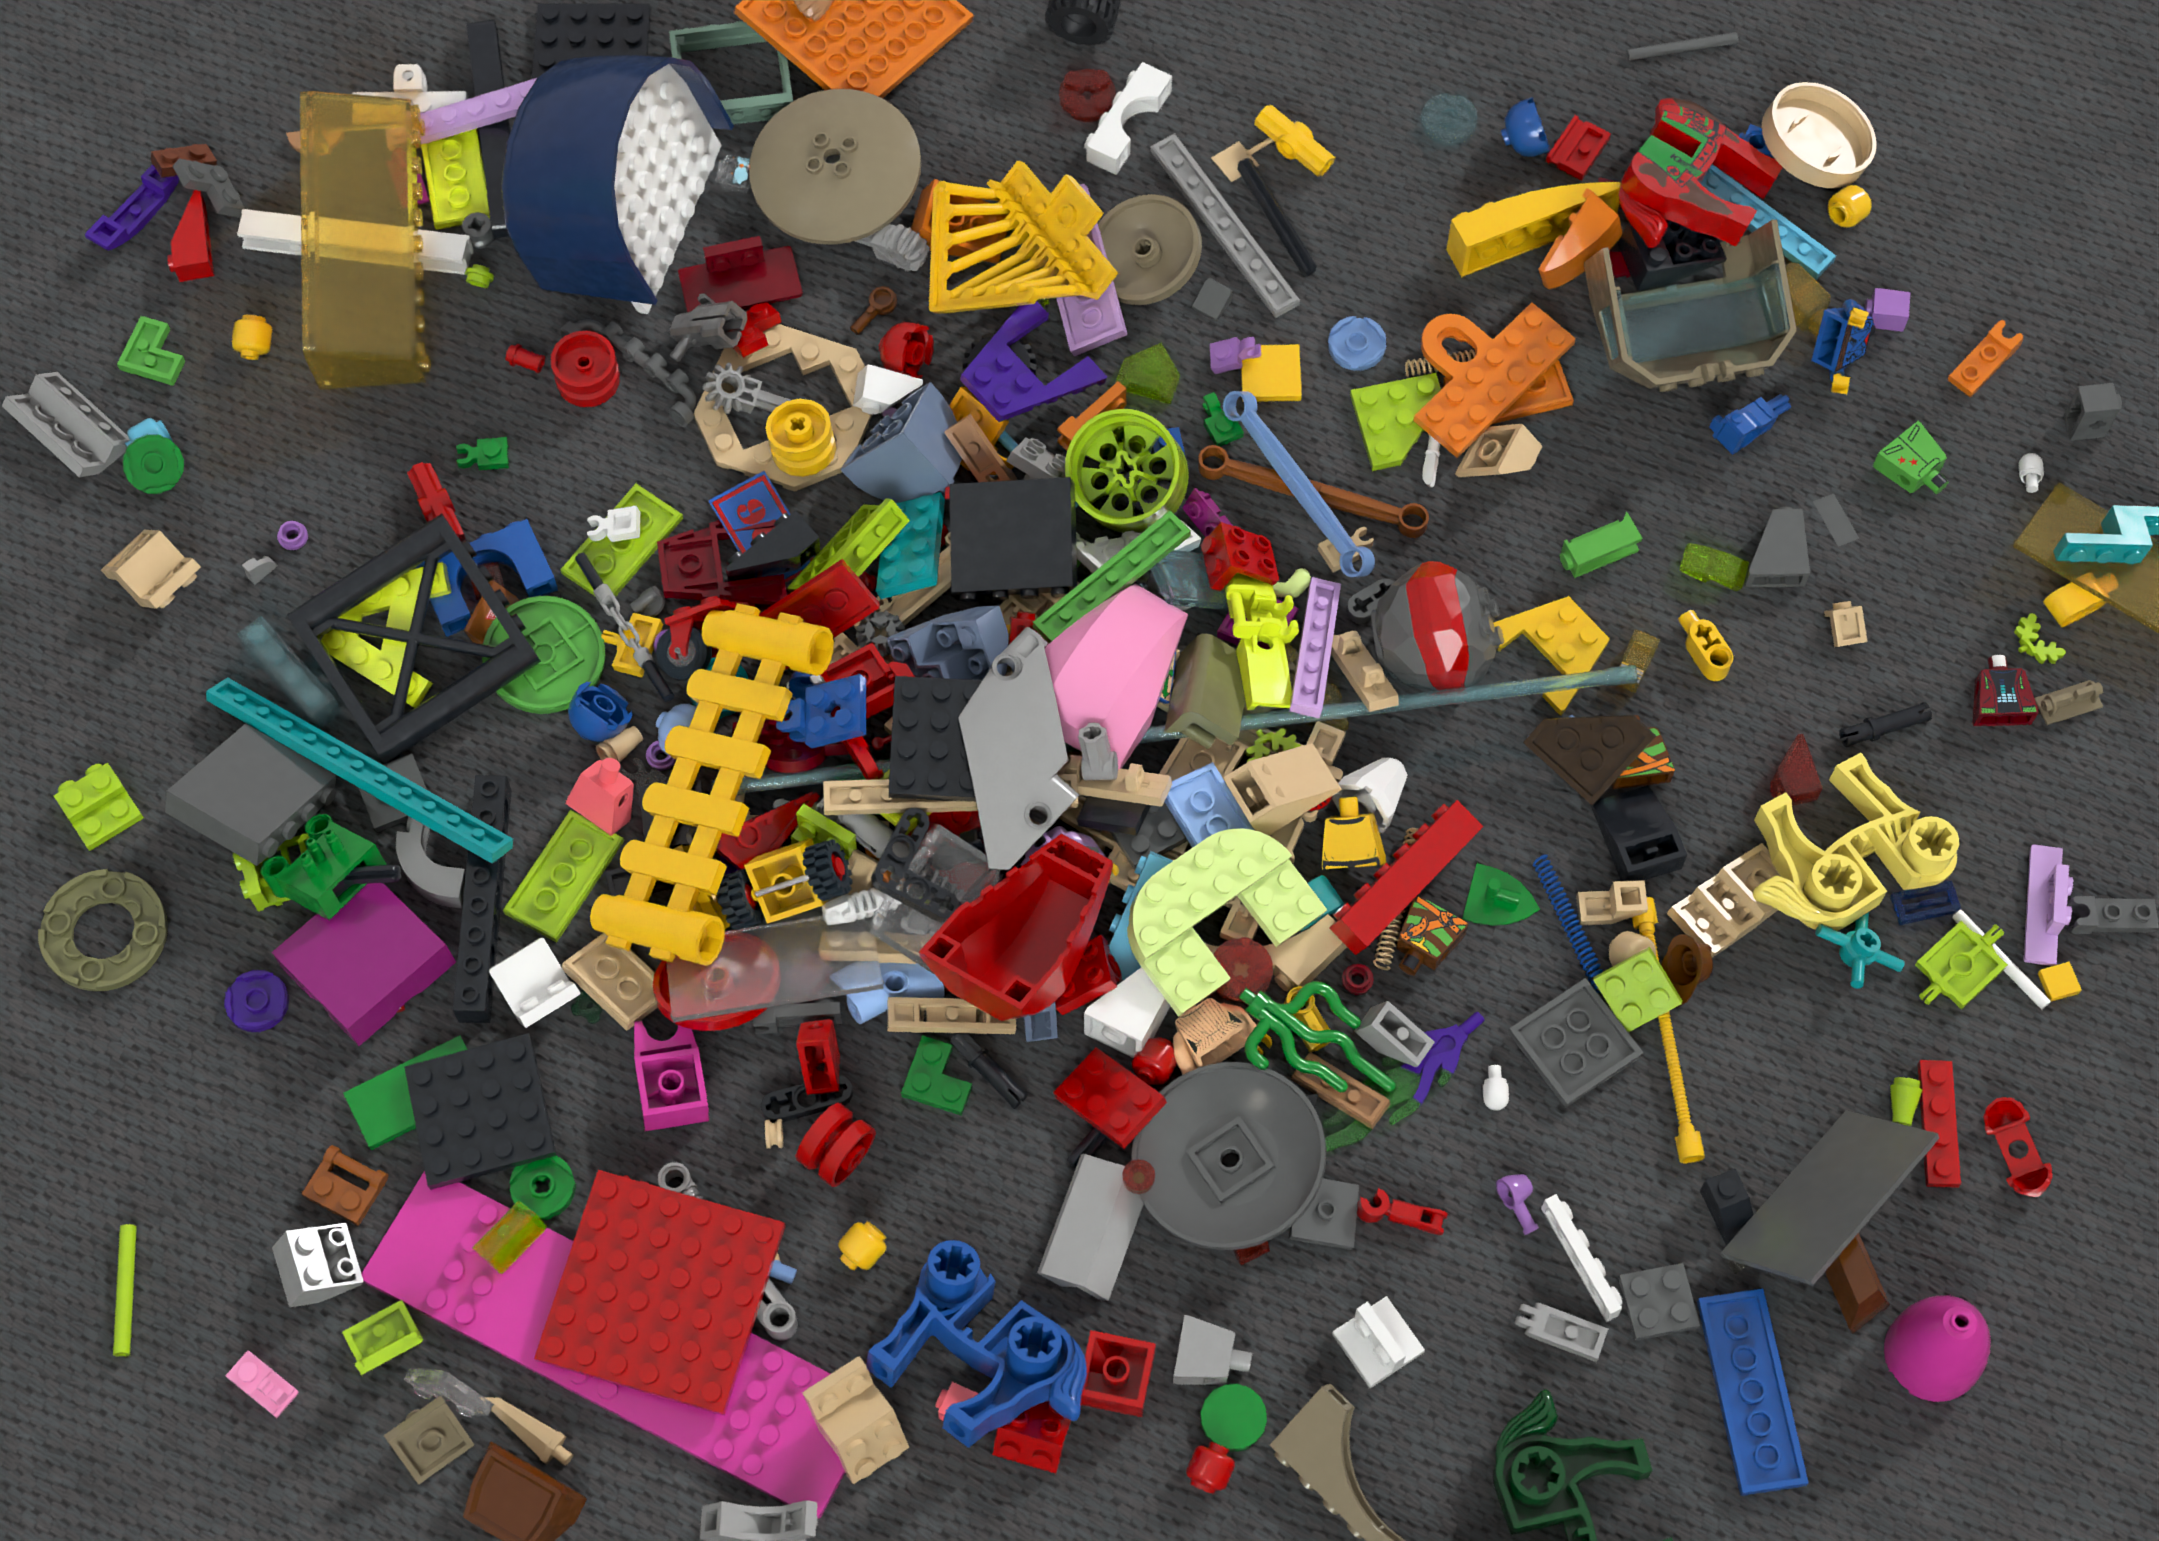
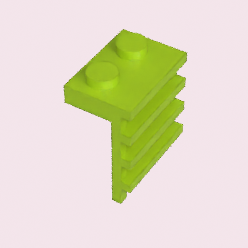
(255, 885)
(382, 1337)

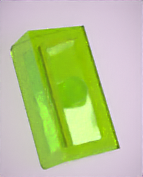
(510, 1237)

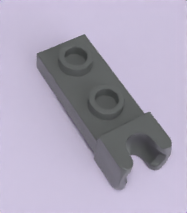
(2113, 915)
(795, 1014)

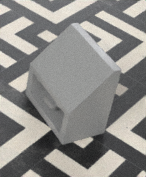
(316, 1263)

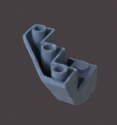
(953, 644)

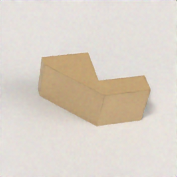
(1608, 907)

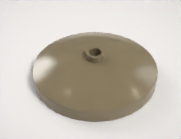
(1151, 247)

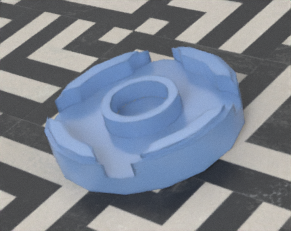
(1357, 343)

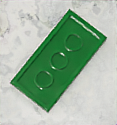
(384, 1102)

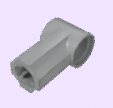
(1097, 758)

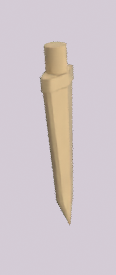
(536, 1435)

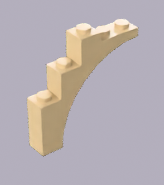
(1301, 956)

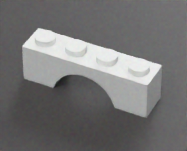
(1144, 92)

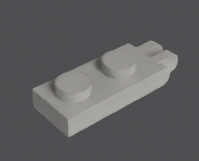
(1562, 1330)

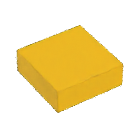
(2059, 981)

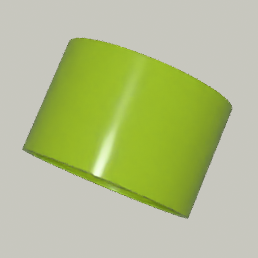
(1097, 436)

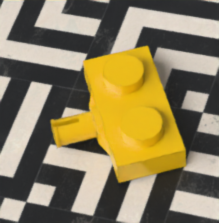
(647, 628)

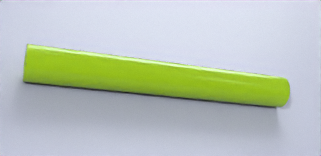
(124, 1290)

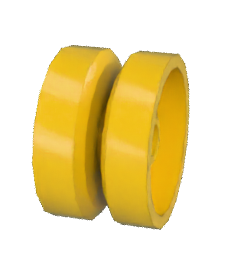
(801, 437)

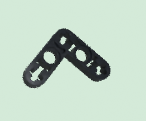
(899, 869)

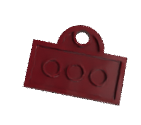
(792, 756)

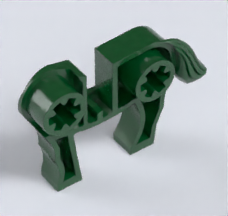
(1540, 1473)

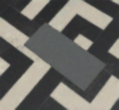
(1836, 520)

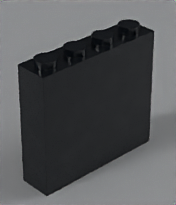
(1013, 538)

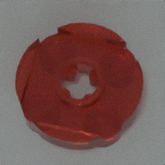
(1086, 80)
(1244, 952)

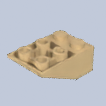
(1281, 787)

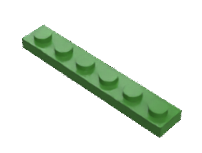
(1114, 575)

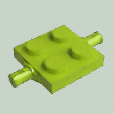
(1961, 964)

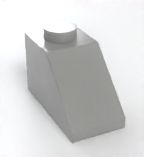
(1394, 1034)

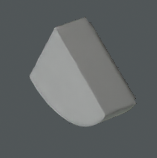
(258, 569)

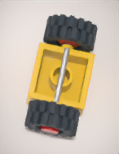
(784, 883)

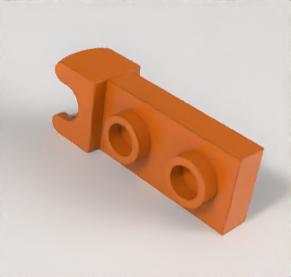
(1985, 360)
(1112, 399)

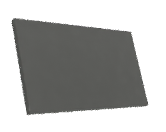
(1829, 1197)

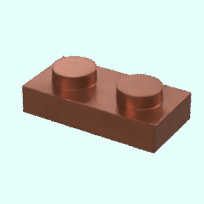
(165, 159)

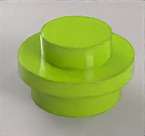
(479, 276)

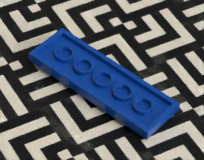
(1752, 1392)

